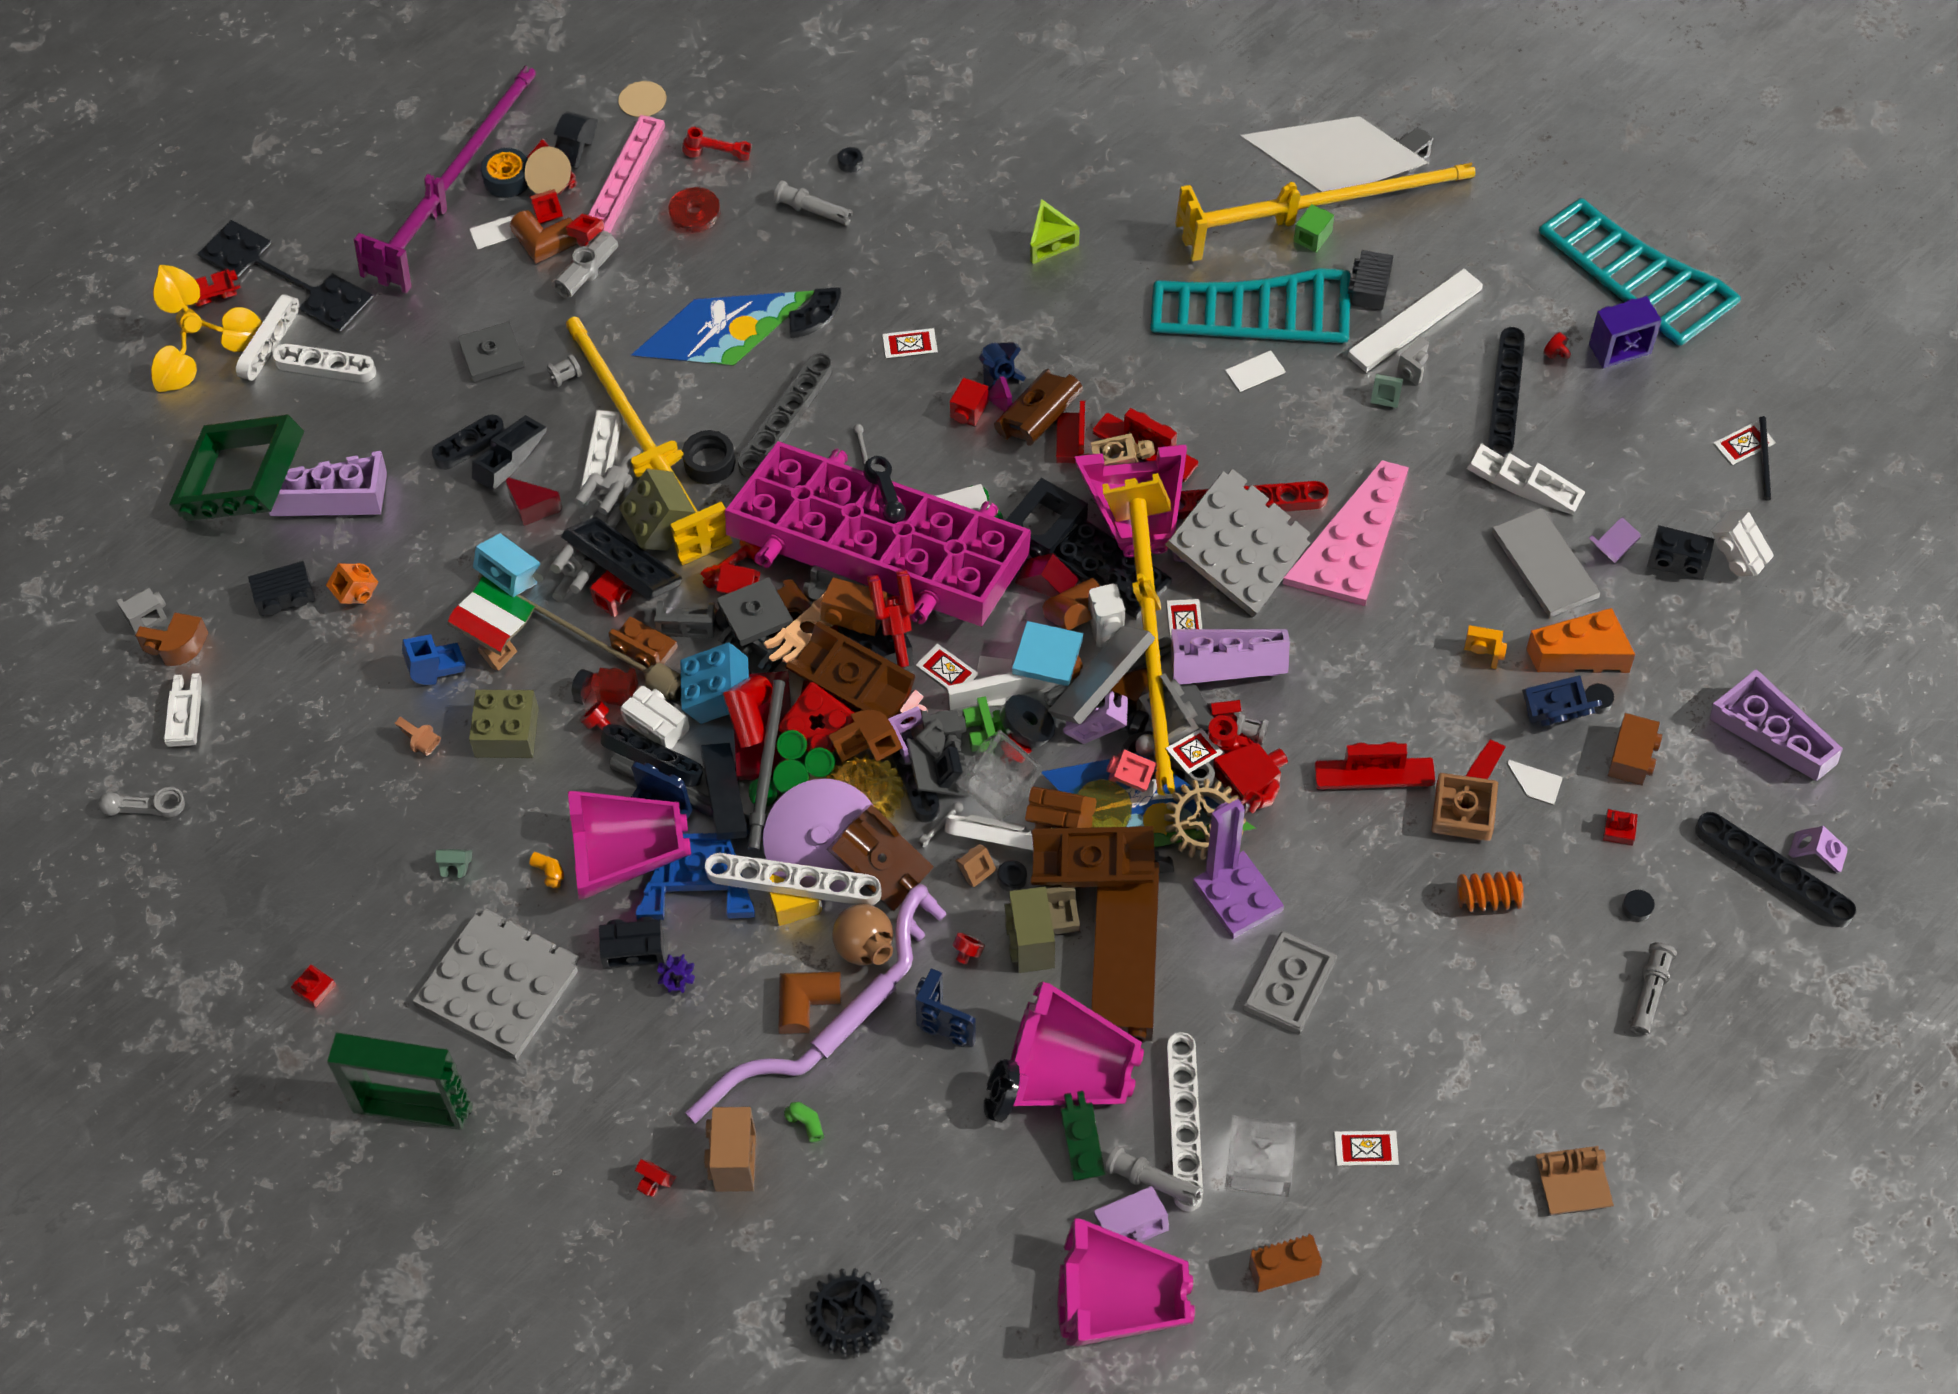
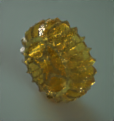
(877, 780)

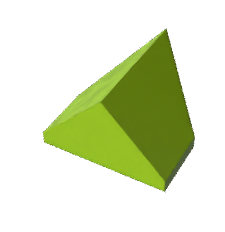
(1052, 234)

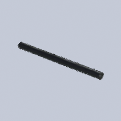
(1765, 458)

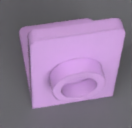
(1617, 540)
(900, 728)
(1822, 844)

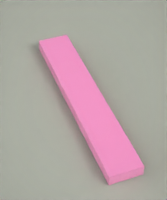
(626, 170)

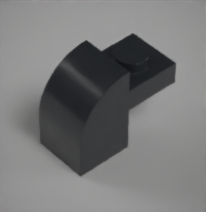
(572, 133)

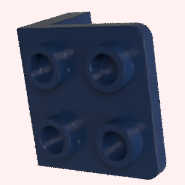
(1555, 700)
(658, 786)
(941, 1019)

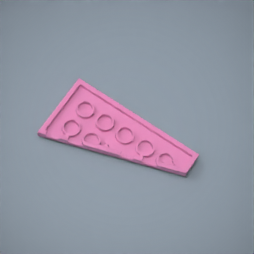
(1350, 547)

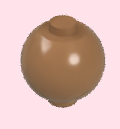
(863, 935)

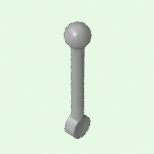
(858, 430)
(957, 807)

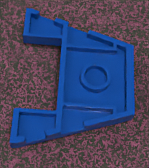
(690, 875)

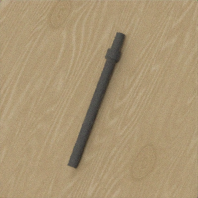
(757, 817)

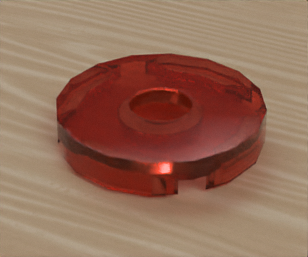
(694, 198)

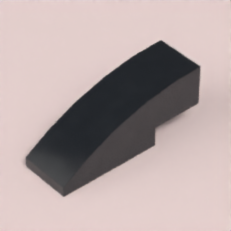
(507, 452)

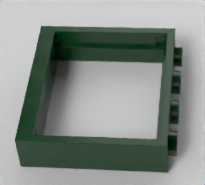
(283, 439)
(355, 1054)

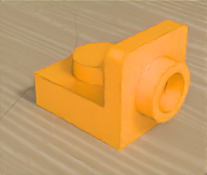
(1487, 641)

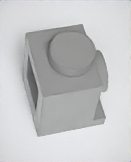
(143, 609)

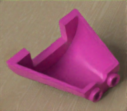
(1169, 466)
(622, 838)
(1071, 1050)
(1119, 1287)

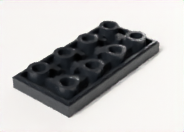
(1095, 555)

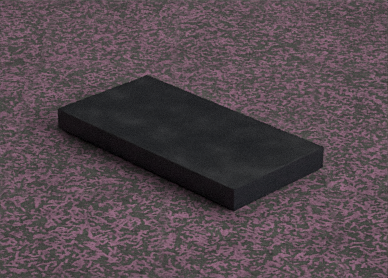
(622, 557)

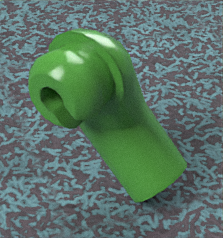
(800, 1112)

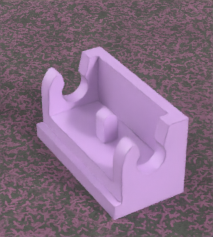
(1101, 720)
(1135, 1216)

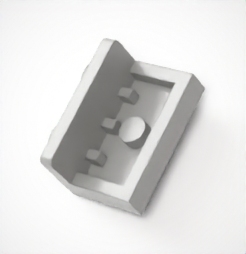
(1178, 714)

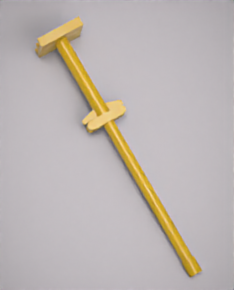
(1289, 201)
(1136, 503)
(692, 535)

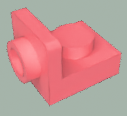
(1131, 770)

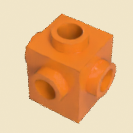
(352, 583)

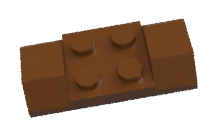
(852, 672)
(1093, 856)

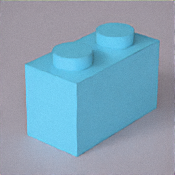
(505, 564)

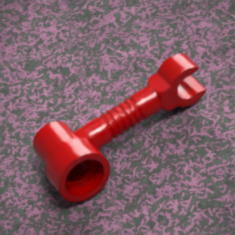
(695, 141)
(747, 550)

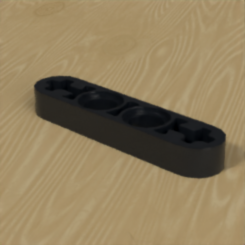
(647, 751)
(914, 796)

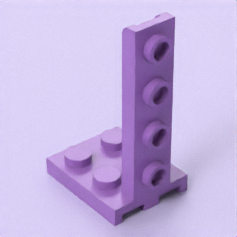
(1231, 880)

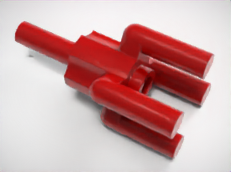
(894, 611)

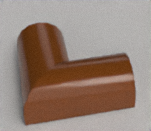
(541, 242)
(1070, 606)
(800, 991)

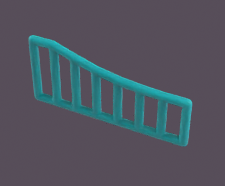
(1638, 248)
(1264, 286)

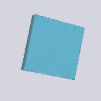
(1047, 653)

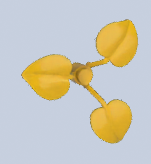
(172, 294)

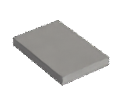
(1290, 982)

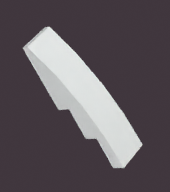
(1529, 482)

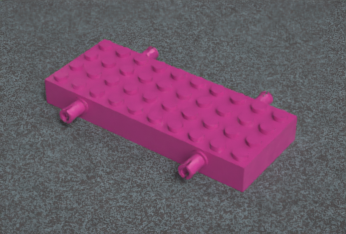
(836, 520)

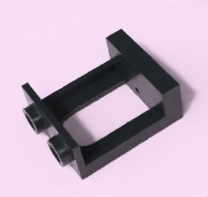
(1058, 500)

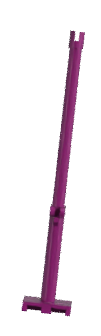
(389, 260)

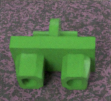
(981, 716)

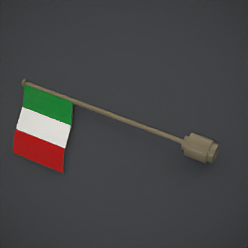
(496, 617)

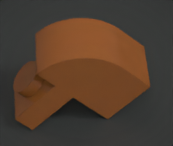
(177, 644)
(869, 730)

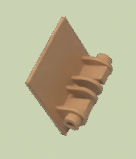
(1574, 1180)

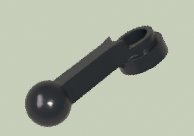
(894, 510)

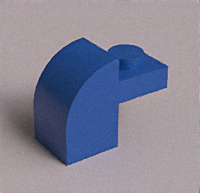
(428, 662)

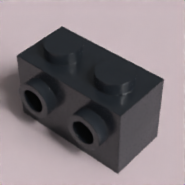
(1680, 552)

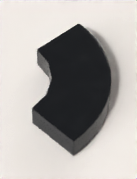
(816, 313)

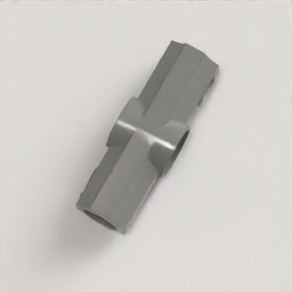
(585, 264)

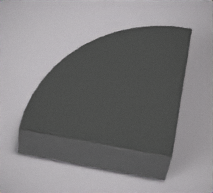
(933, 738)

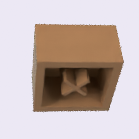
(731, 1149)

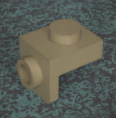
(1063, 909)

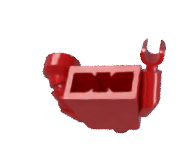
(1245, 765)

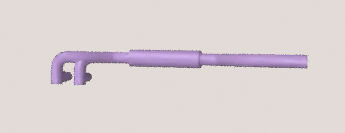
(846, 1021)

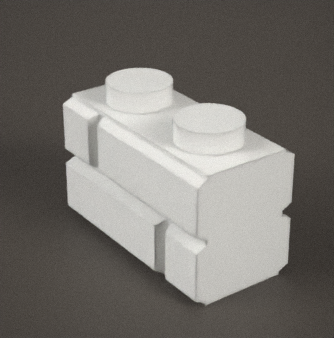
(1742, 543)
(1106, 613)
(655, 717)

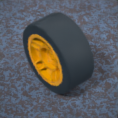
(504, 172)

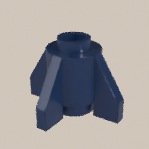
(999, 362)

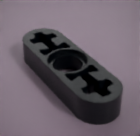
(465, 452)

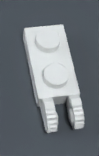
(183, 712)

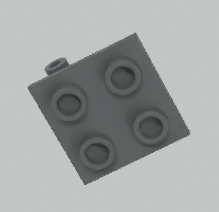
(924, 768)

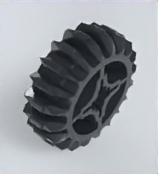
(828, 1299)

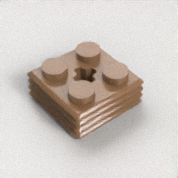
(1476, 794)

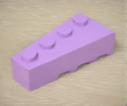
(334, 489)
(1228, 654)
(1776, 725)

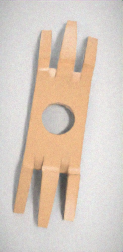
(794, 635)

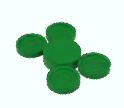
(792, 772)

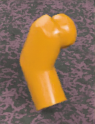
(551, 867)

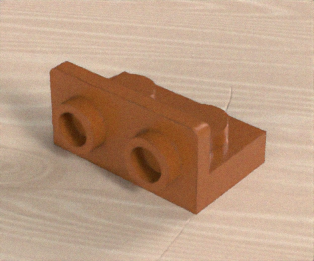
(642, 643)

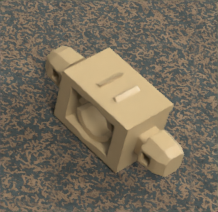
(1120, 445)

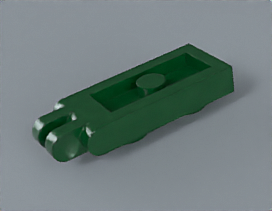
(1082, 1138)

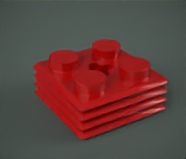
(813, 703)

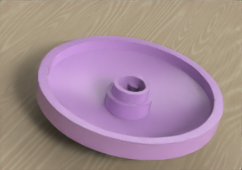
(808, 822)

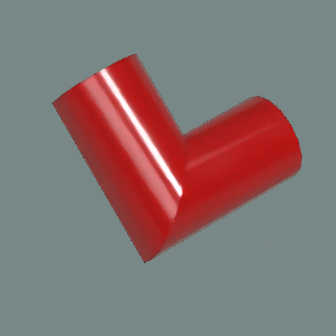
(743, 706)

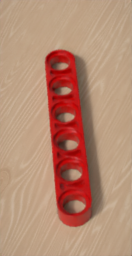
(1273, 492)

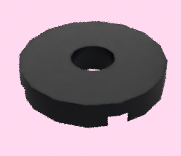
(1042, 722)
(1004, 1087)

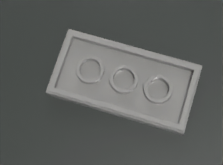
(1545, 562)
(1101, 674)

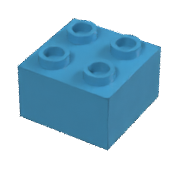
(707, 677)

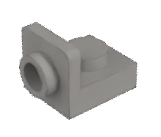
(1412, 361)

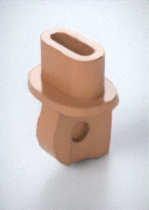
(422, 738)

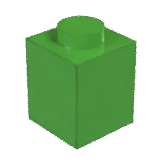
(1313, 228)

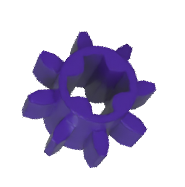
(680, 973)

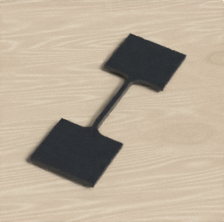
(331, 303)

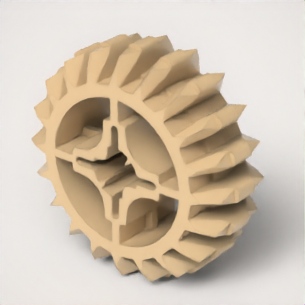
(1191, 823)

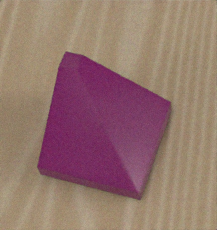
(1000, 394)

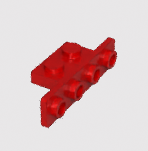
(1142, 429)
(1375, 768)

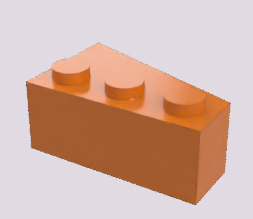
(1582, 643)

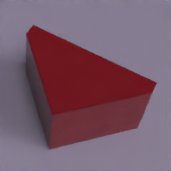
(533, 501)
(1046, 575)

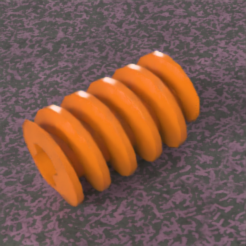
(1490, 890)

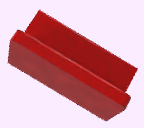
(1070, 435)

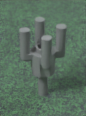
(609, 490)
(574, 566)

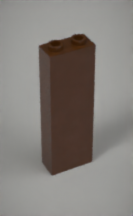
(1126, 956)

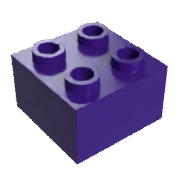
(1624, 332)

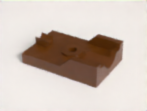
(874, 835)

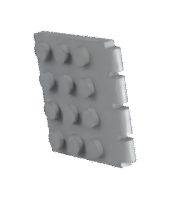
(1239, 541)
(498, 983)

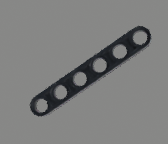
(1504, 393)
(1771, 873)

